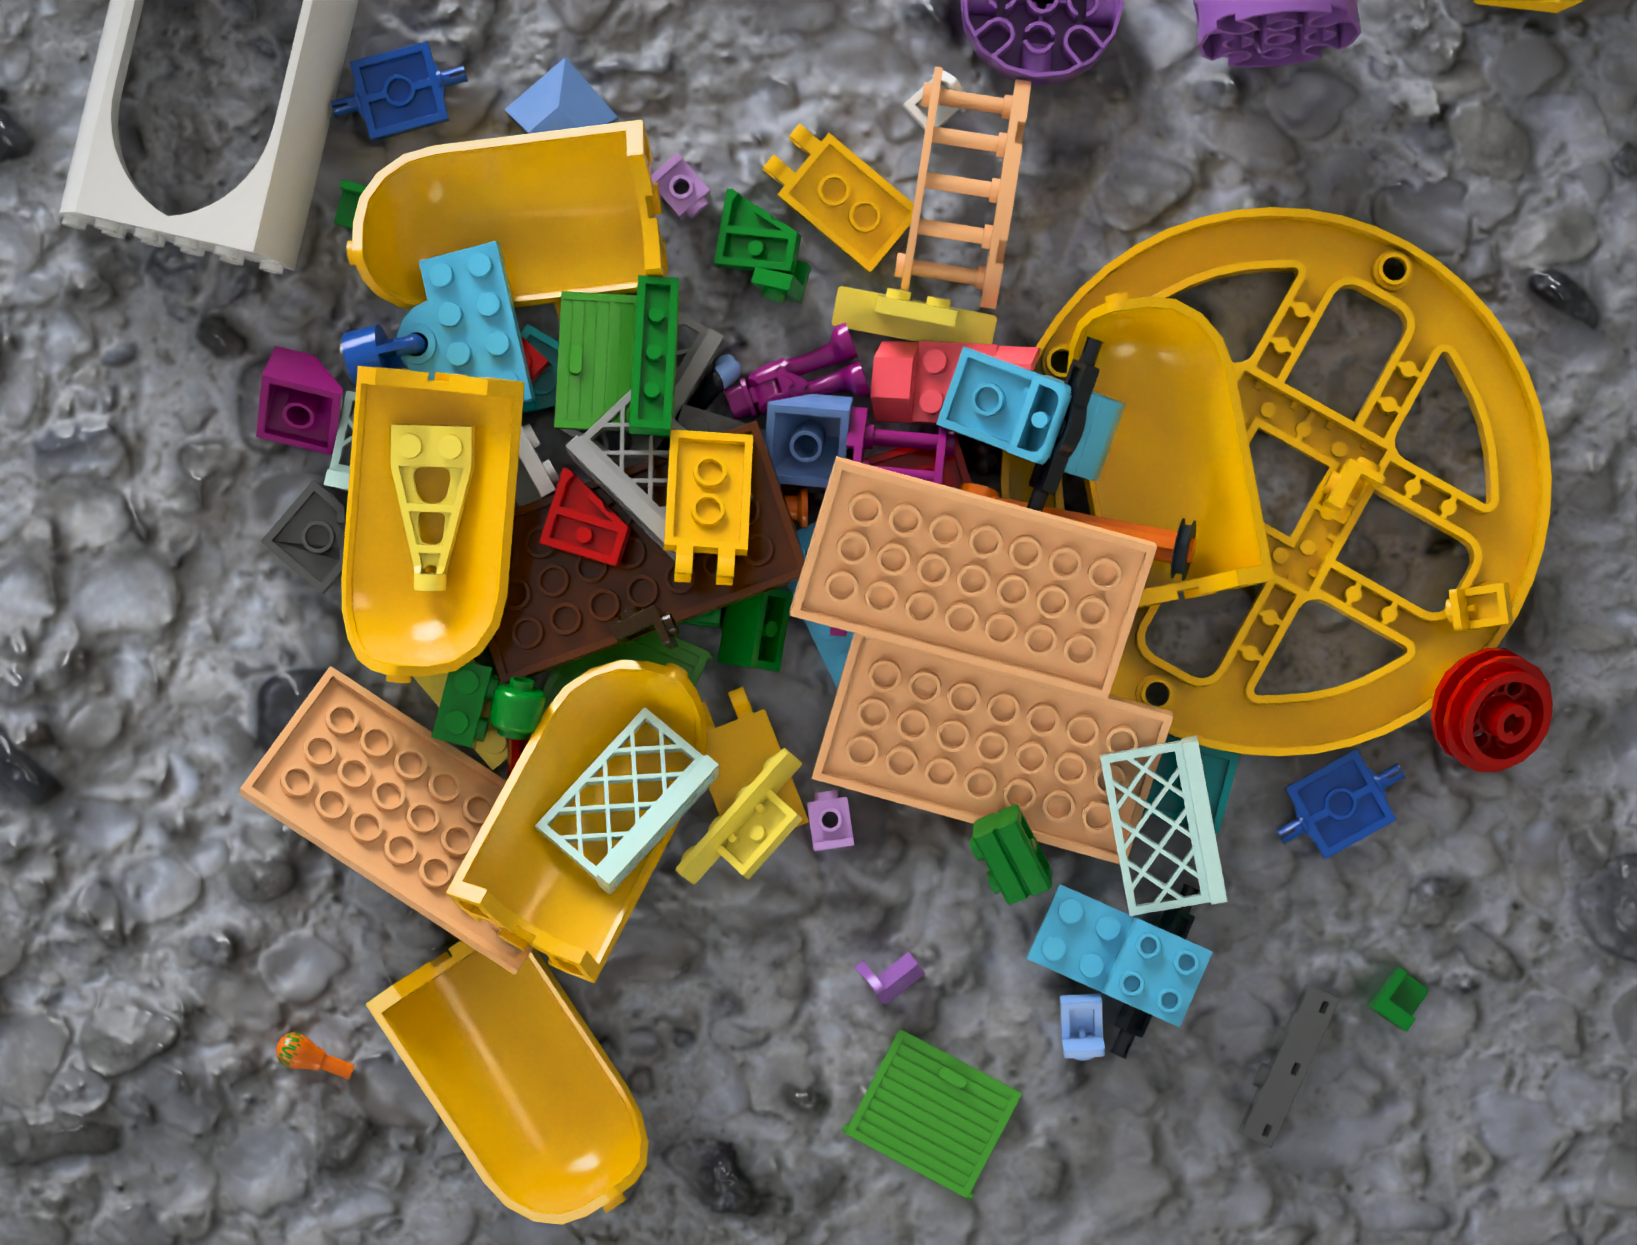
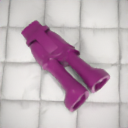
(782, 377)

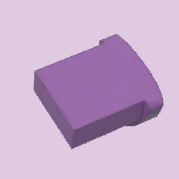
(893, 979)

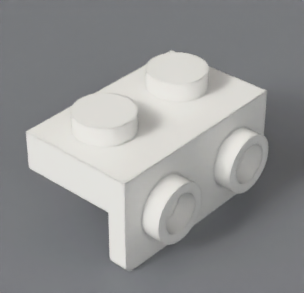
(534, 477)

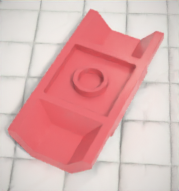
(915, 376)

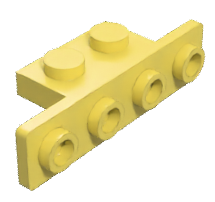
(911, 319)
(751, 825)

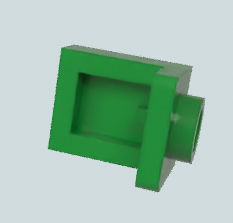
(781, 286)

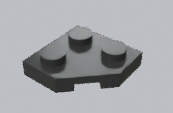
(311, 537)

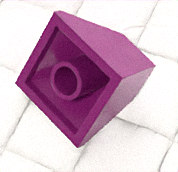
(299, 402)

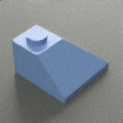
(560, 102)
(807, 436)

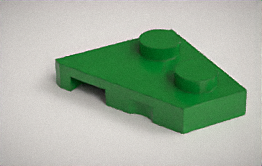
(754, 238)

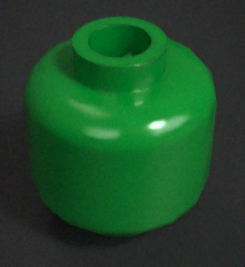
(517, 708)

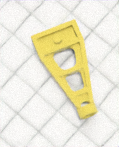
(432, 447)

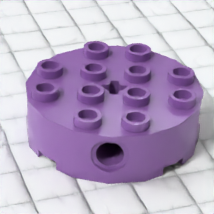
(1274, 30)
(1037, 42)

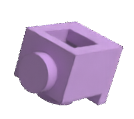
(688, 204)
(834, 837)

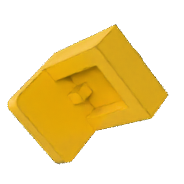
(1341, 484)
(1479, 607)

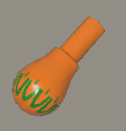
(299, 1052)

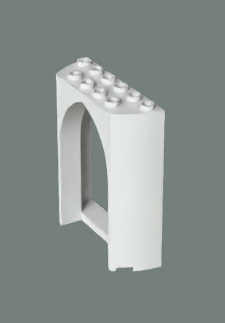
(270, 207)

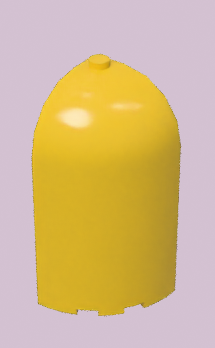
(561, 203)
(1176, 443)
(384, 618)
(520, 875)
(518, 1083)

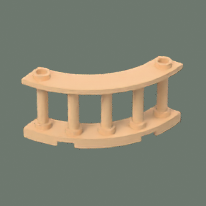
(998, 191)

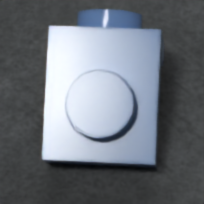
(1082, 1026)

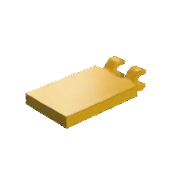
(842, 198)
(708, 499)
(741, 753)

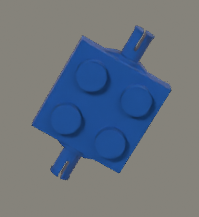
(399, 91)
(1340, 803)

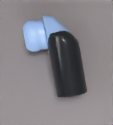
(721, 377)

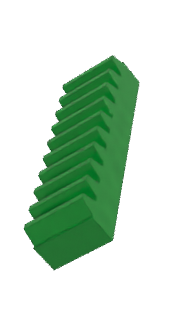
(654, 355)

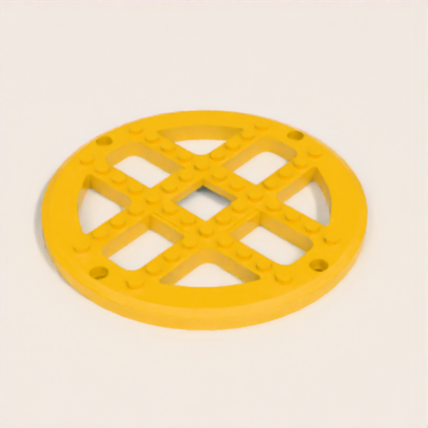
(1501, 536)

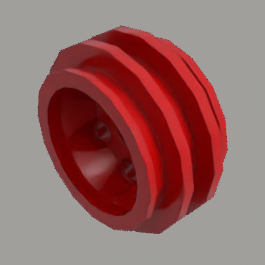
(1476, 700)

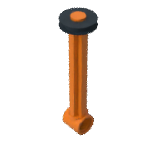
(1172, 546)

